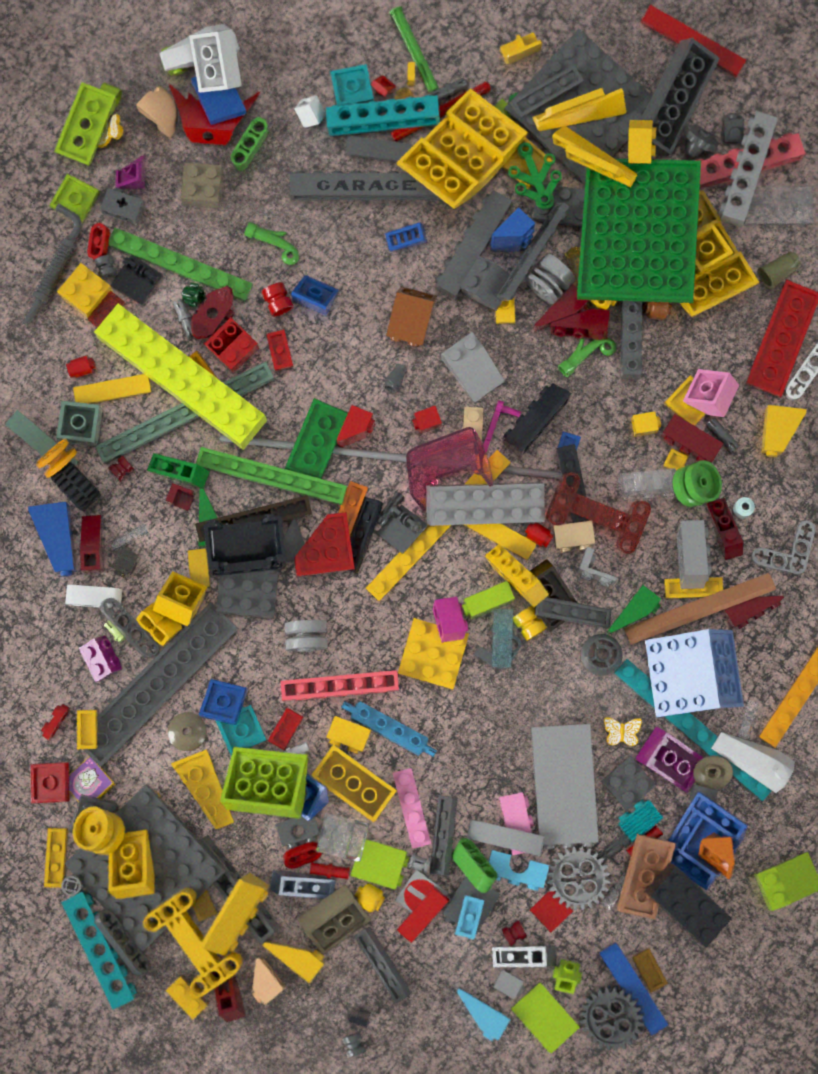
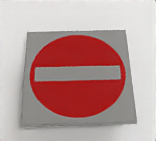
(416, 890)

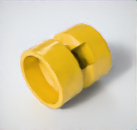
(529, 623)

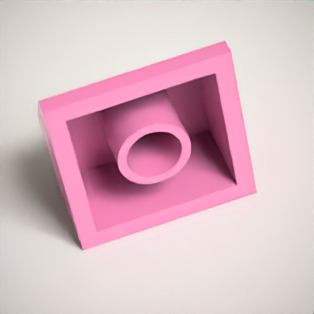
(711, 392)

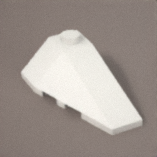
(181, 54)
(761, 762)

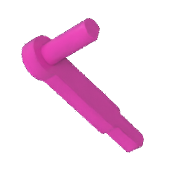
(498, 408)

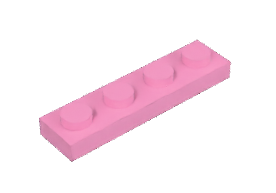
(411, 808)

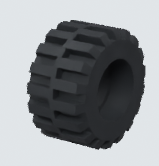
(76, 486)

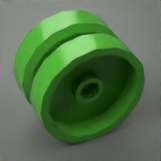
(697, 483)

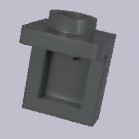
(733, 127)

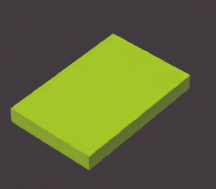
(545, 1017)

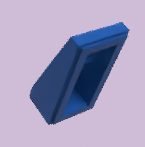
(408, 243)

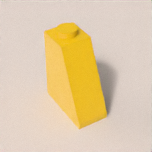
(779, 428)

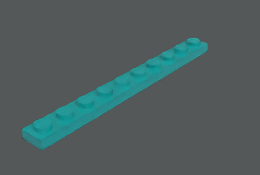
(688, 725)

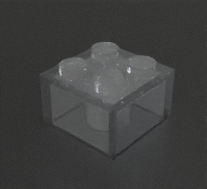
(342, 837)

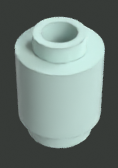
(739, 512)

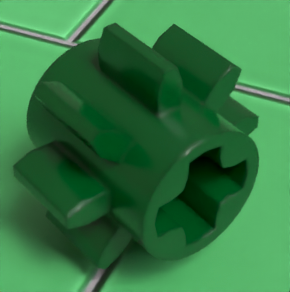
(193, 294)

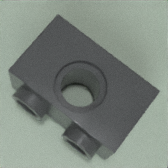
(287, 836)

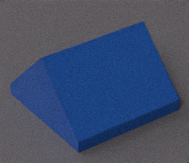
(314, 295)
(315, 798)

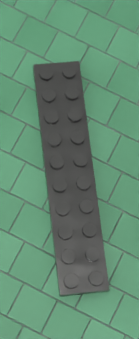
(159, 681)

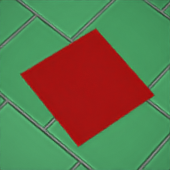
(550, 912)

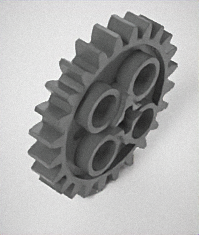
(620, 1035)

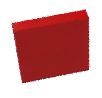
(49, 782)

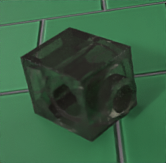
(125, 562)

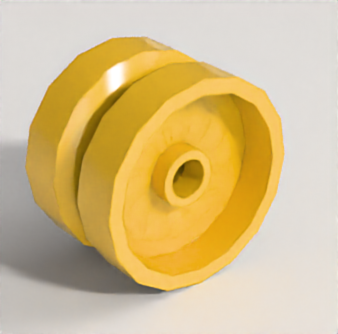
(98, 831)

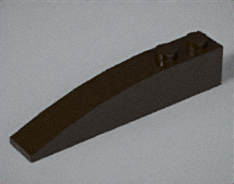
(288, 510)

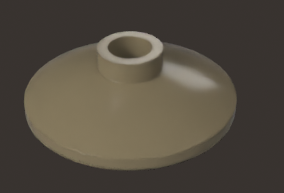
(194, 738)
(713, 778)

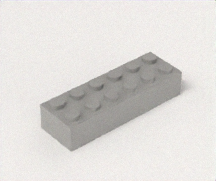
(485, 504)

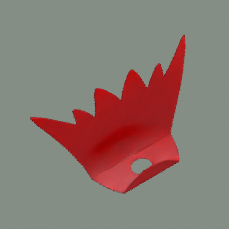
(196, 121)

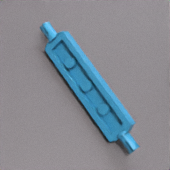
(389, 728)

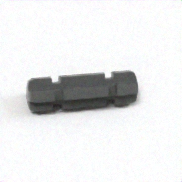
(397, 499)
(614, 848)

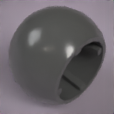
(608, 668)

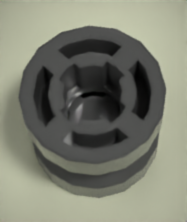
(106, 267)
(354, 1046)

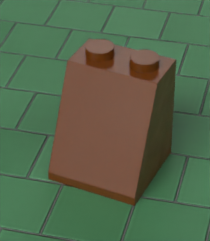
(411, 316)

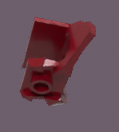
(222, 301)

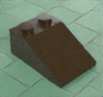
(555, 587)

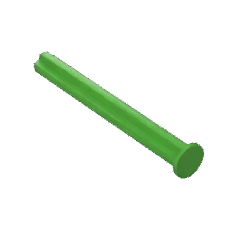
(414, 48)

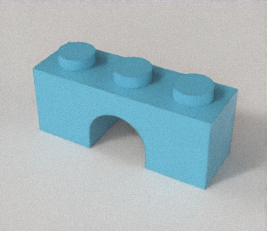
(533, 875)

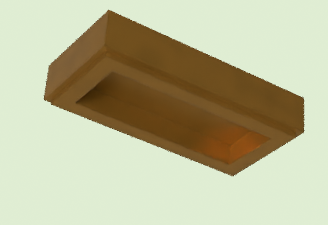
(649, 970)

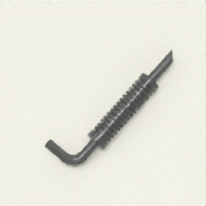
(57, 265)

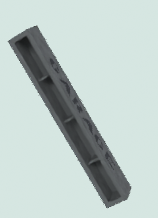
(357, 186)

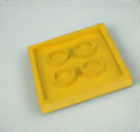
(430, 659)

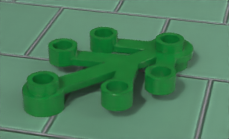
(536, 179)

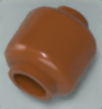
(657, 310)

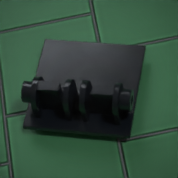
(136, 279)

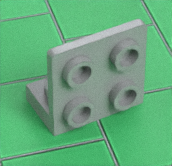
(587, 573)

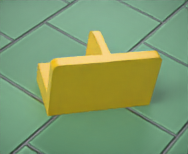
(521, 48)

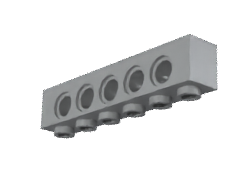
(759, 123)

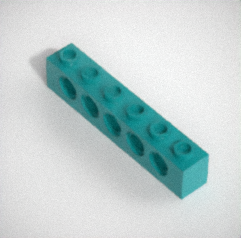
(375, 122)
(115, 997)

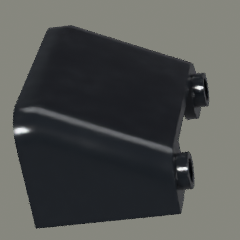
(245, 546)

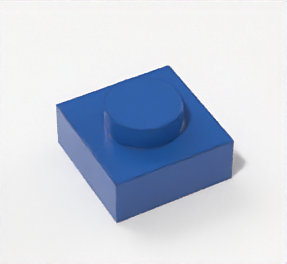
(569, 439)

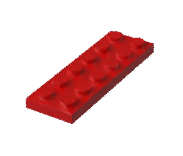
(783, 338)

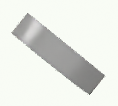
(505, 837)

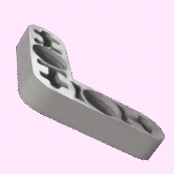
(788, 559)

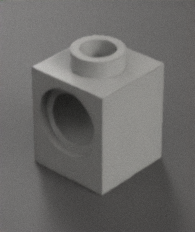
(509, 984)

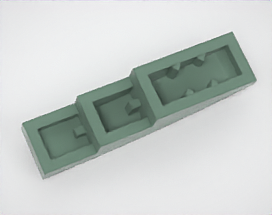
(32, 434)

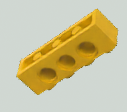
(517, 575)

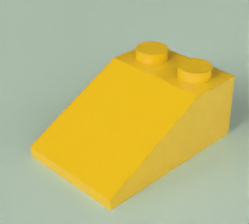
(132, 867)
(299, 959)

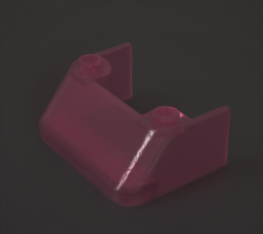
(444, 457)

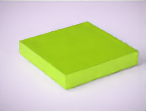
(75, 196)

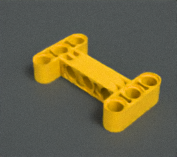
(190, 938)

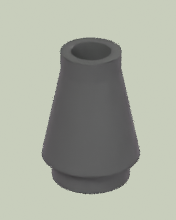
(394, 380)

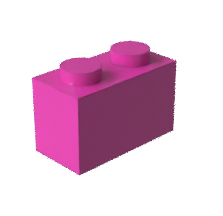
(449, 619)

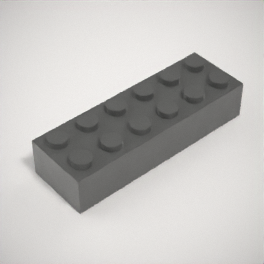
(679, 93)

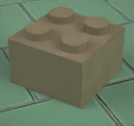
(202, 185)

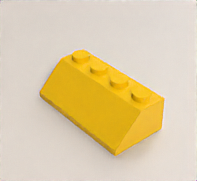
(235, 914)

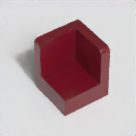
(180, 497)

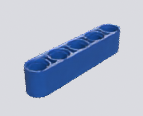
(630, 981)

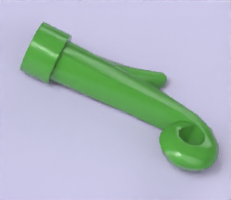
(272, 237)
(581, 353)

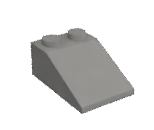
(472, 367)

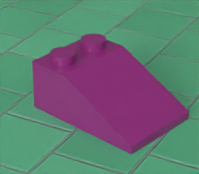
(669, 759)

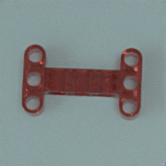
(598, 513)

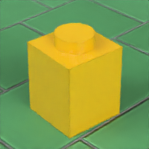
(645, 424)

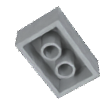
(693, 554)

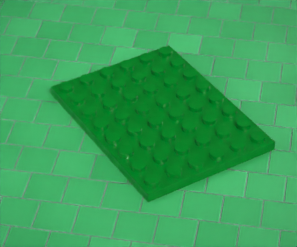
(642, 236)

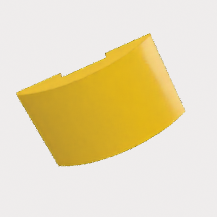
(463, 150)
(724, 278)

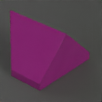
(132, 175)

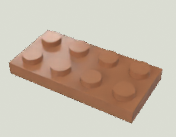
(646, 863)

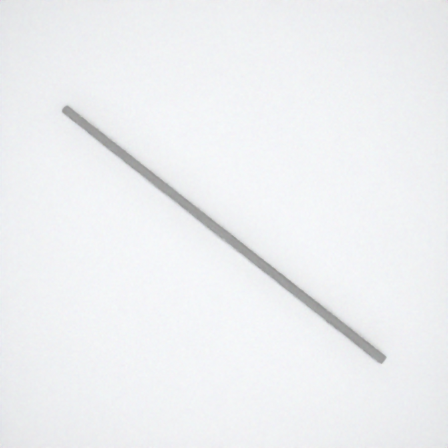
(391, 456)

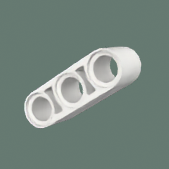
(91, 595)

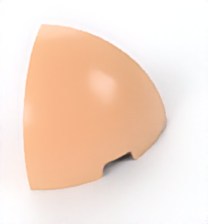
(160, 109)

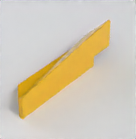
(582, 109)
(590, 156)

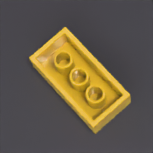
(353, 783)

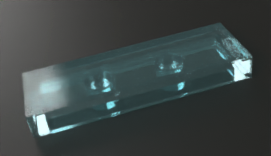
(502, 638)

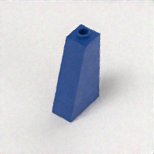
(56, 534)

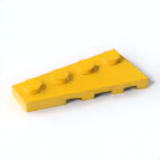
(203, 783)

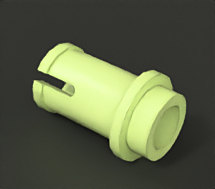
(112, 629)

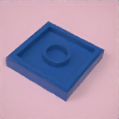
(223, 702)

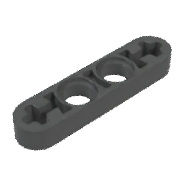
(127, 630)
(119, 945)

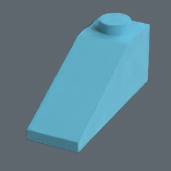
(488, 1019)

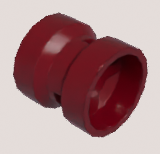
(121, 468)
(514, 932)

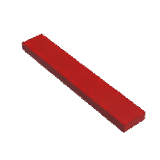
(679, 31)

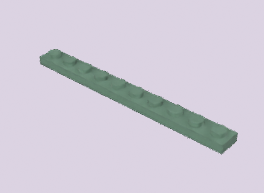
(176, 417)

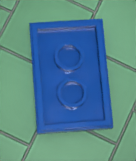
(220, 104)

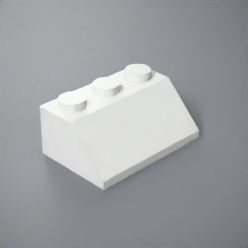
(215, 60)

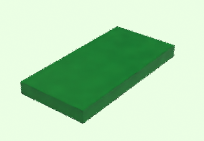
(316, 439)

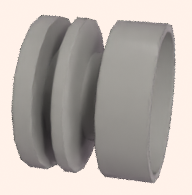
(550, 278)

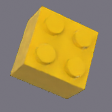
(84, 290)
(180, 598)

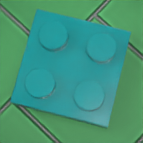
(352, 85)
(244, 734)

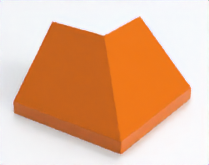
(718, 853)

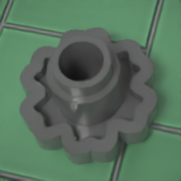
(699, 140)

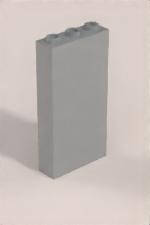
(564, 785)

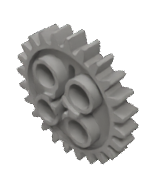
(581, 895)

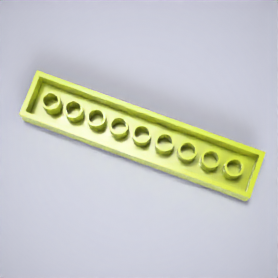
(180, 376)

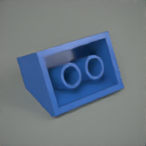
(513, 233)

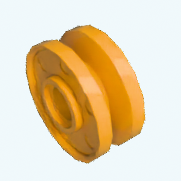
(56, 458)

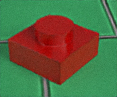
(383, 85)

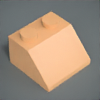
(266, 982)

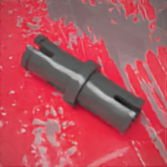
(450, 89)
(723, 435)

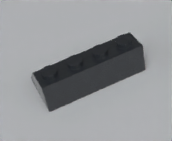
(537, 419)

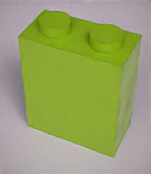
(488, 600)
(381, 864)

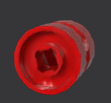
(277, 299)

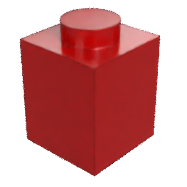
(427, 420)

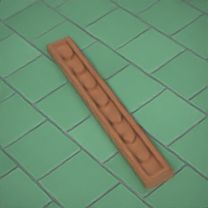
(700, 608)

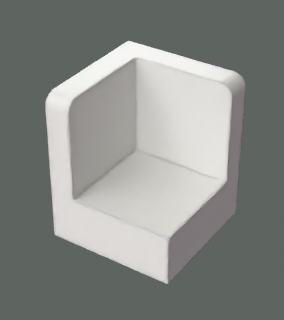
(310, 111)

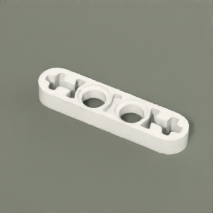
(805, 367)

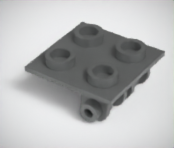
(402, 528)

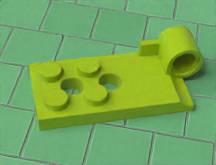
(92, 105)

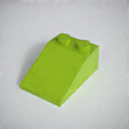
(787, 881)

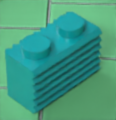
(639, 820)

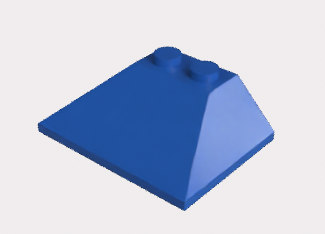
(698, 822)

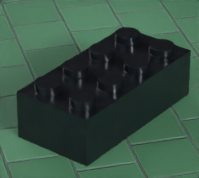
(688, 905)

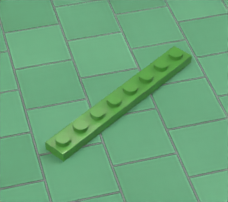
(178, 263)
(271, 476)

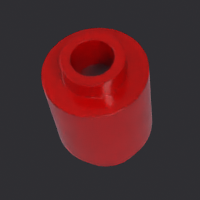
(80, 366)
(539, 534)

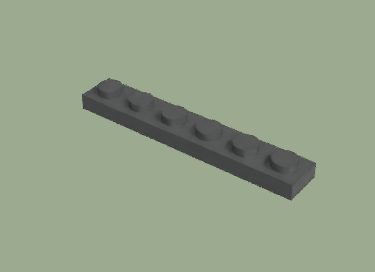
(536, 246)

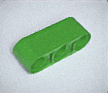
(249, 152)
(474, 865)

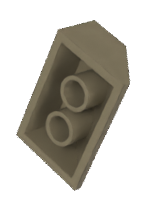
(334, 919)

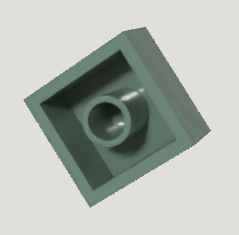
(79, 423)

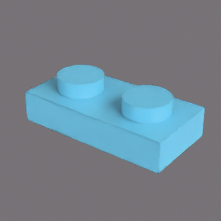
(469, 917)

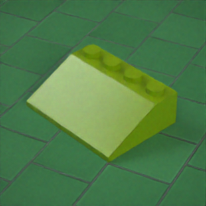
(265, 782)

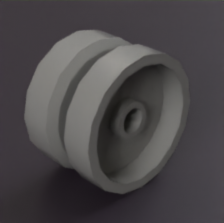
(305, 632)

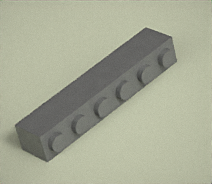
(474, 243)

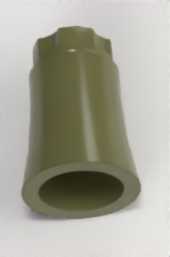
(779, 269)

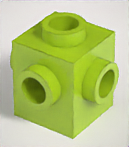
(568, 972)

